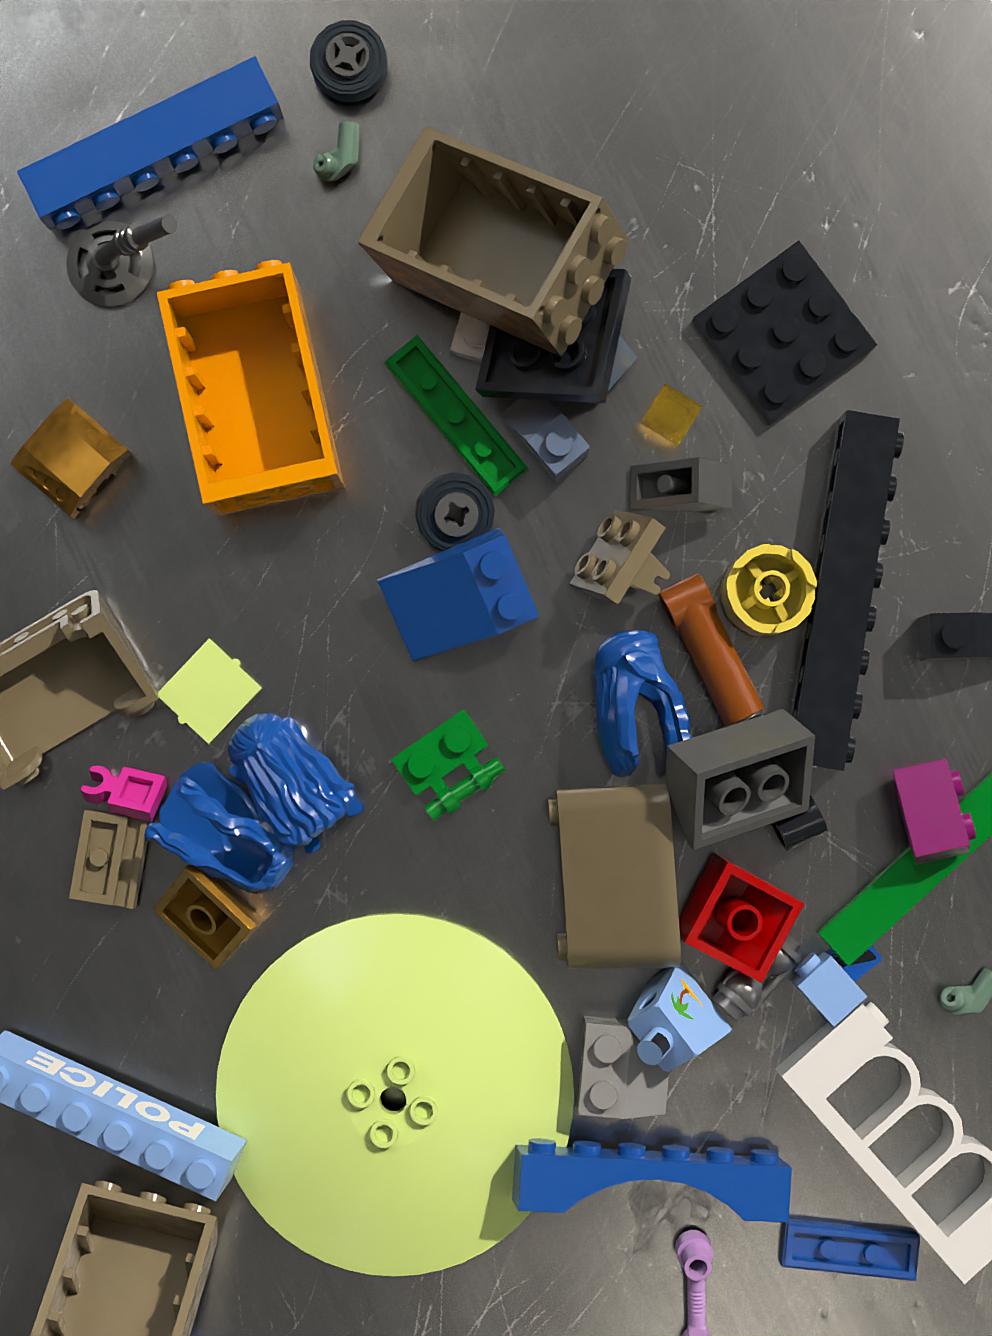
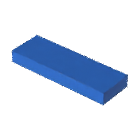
(850, 1249)

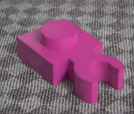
(130, 794)

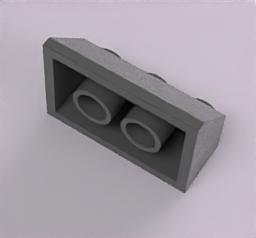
(740, 777)

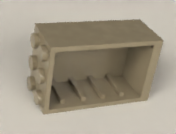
(495, 240)
(128, 1266)

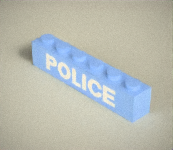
(117, 1117)

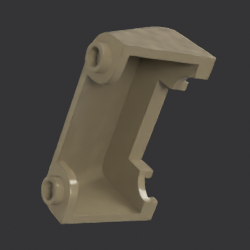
(62, 680)
(617, 877)

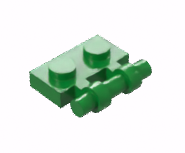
(439, 754)

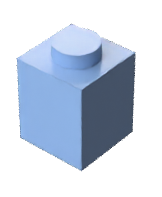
(827, 987)

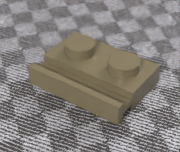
(109, 859)

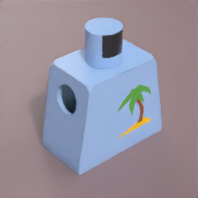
(675, 1020)

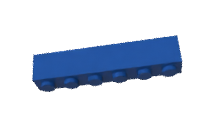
(151, 145)

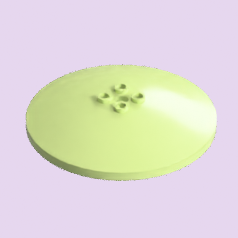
(377, 1010)

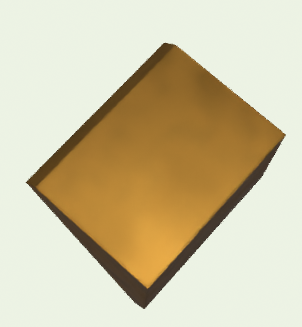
(207, 915)

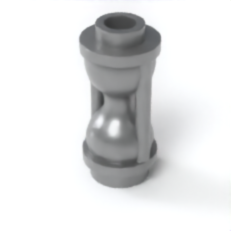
(743, 995)

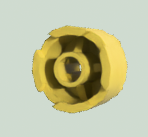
(793, 597)

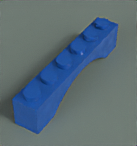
(560, 1177)

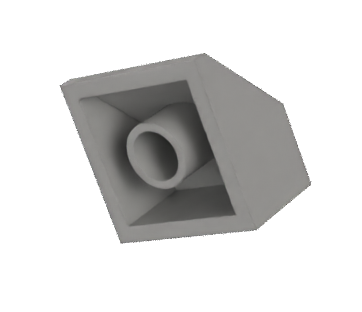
(612, 1075)

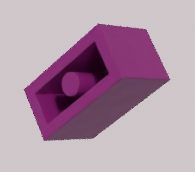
(932, 811)

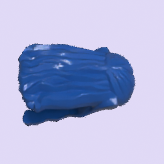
(630, 666)
(289, 780)
(219, 830)

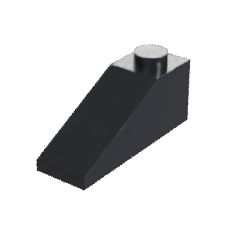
(955, 636)

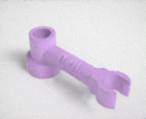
(695, 1256)

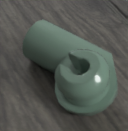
(341, 159)
(968, 999)

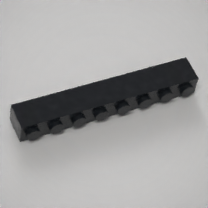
(845, 579)

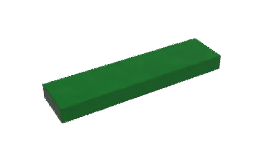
(456, 416)

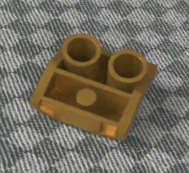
(69, 457)

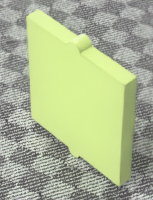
(209, 691)

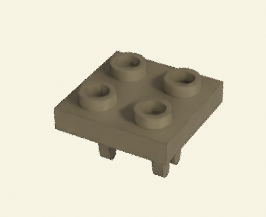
(621, 558)

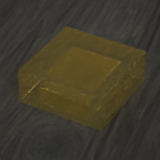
(671, 414)

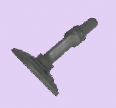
(114, 259)

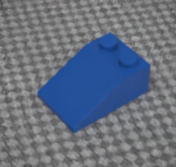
(458, 596)

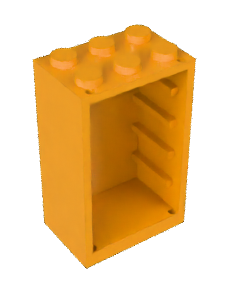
(250, 388)

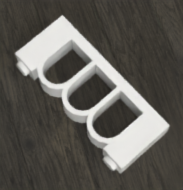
(826, 1063)

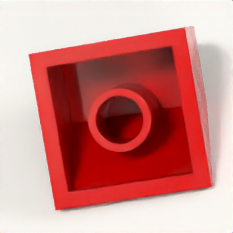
(738, 918)

